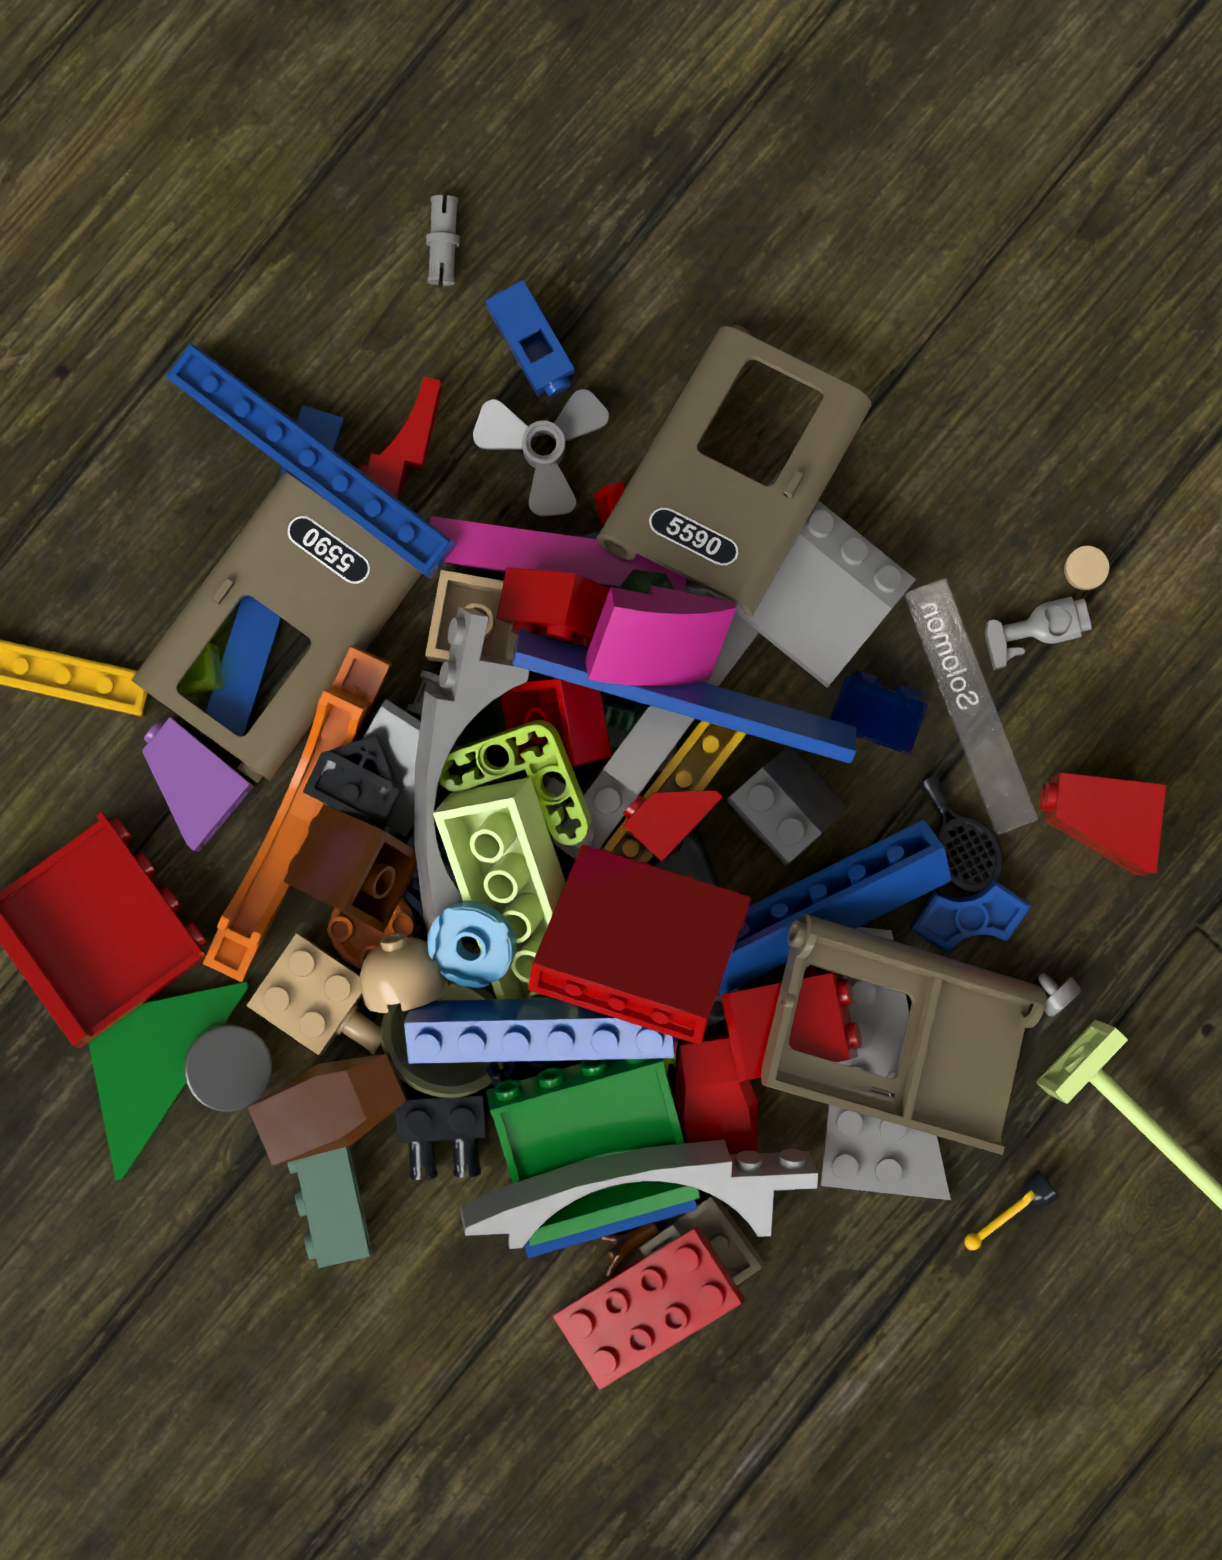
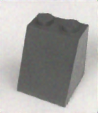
(399, 738)
(786, 805)

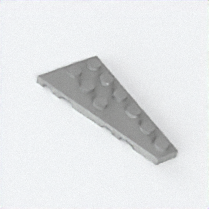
(870, 1151)

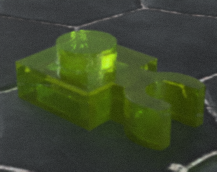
(204, 674)

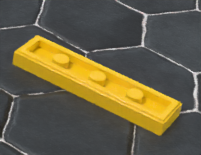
(71, 678)

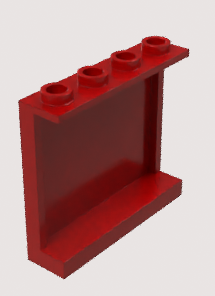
(96, 931)
(639, 943)

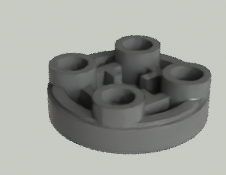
(227, 1067)

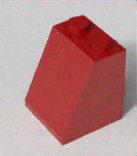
(1108, 816)
(819, 1025)

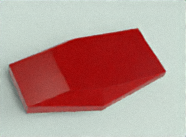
(711, 1099)

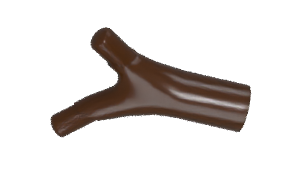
(627, 1243)

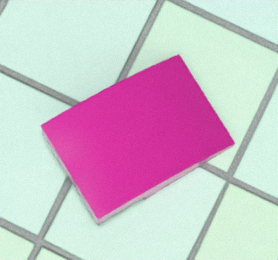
(658, 637)

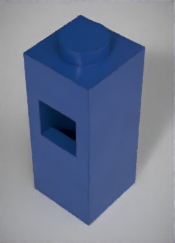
(531, 340)

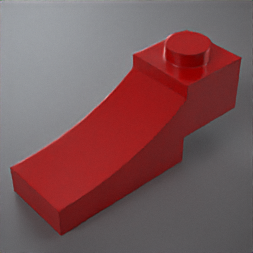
(411, 444)

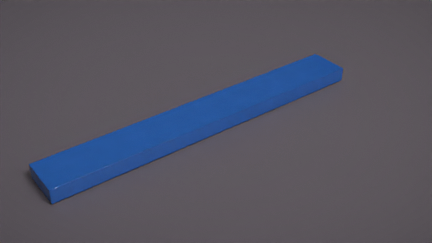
(311, 460)
(255, 624)
(696, 701)

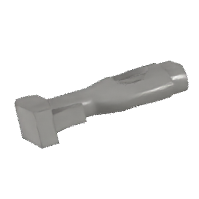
(1048, 623)

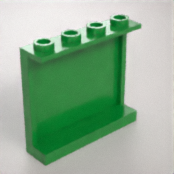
(584, 1116)

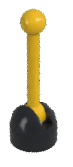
(1035, 1192)

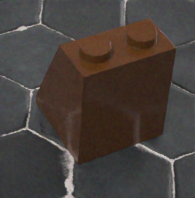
(352, 867)

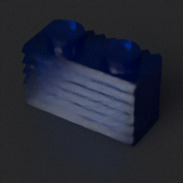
(880, 713)

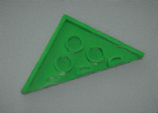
(142, 1064)

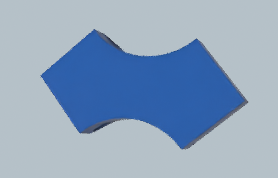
(990, 912)

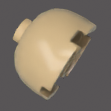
(400, 973)

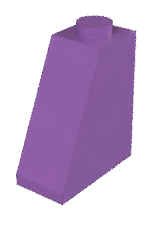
(193, 781)

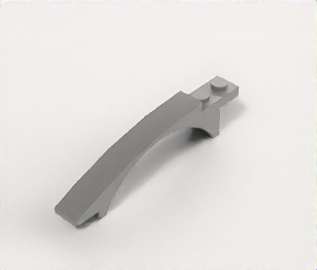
(468, 686)
(646, 750)
(740, 1180)

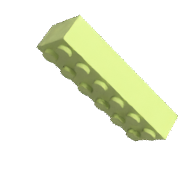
(507, 862)

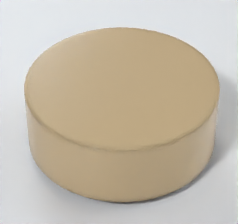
(1086, 568)

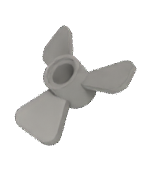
(502, 430)

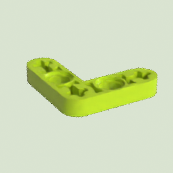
(536, 765)

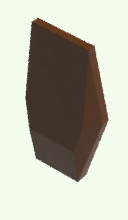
(327, 1107)

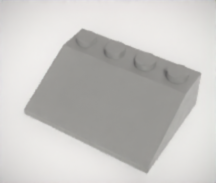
(827, 595)

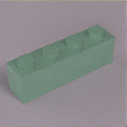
(332, 1207)

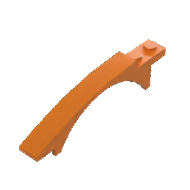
(253, 908)

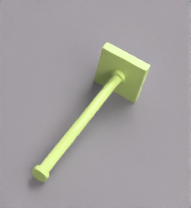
(1084, 1063)

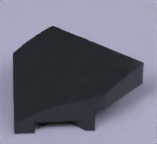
(356, 781)

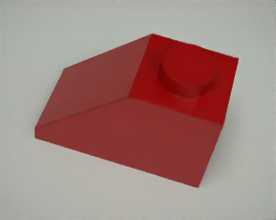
(667, 818)

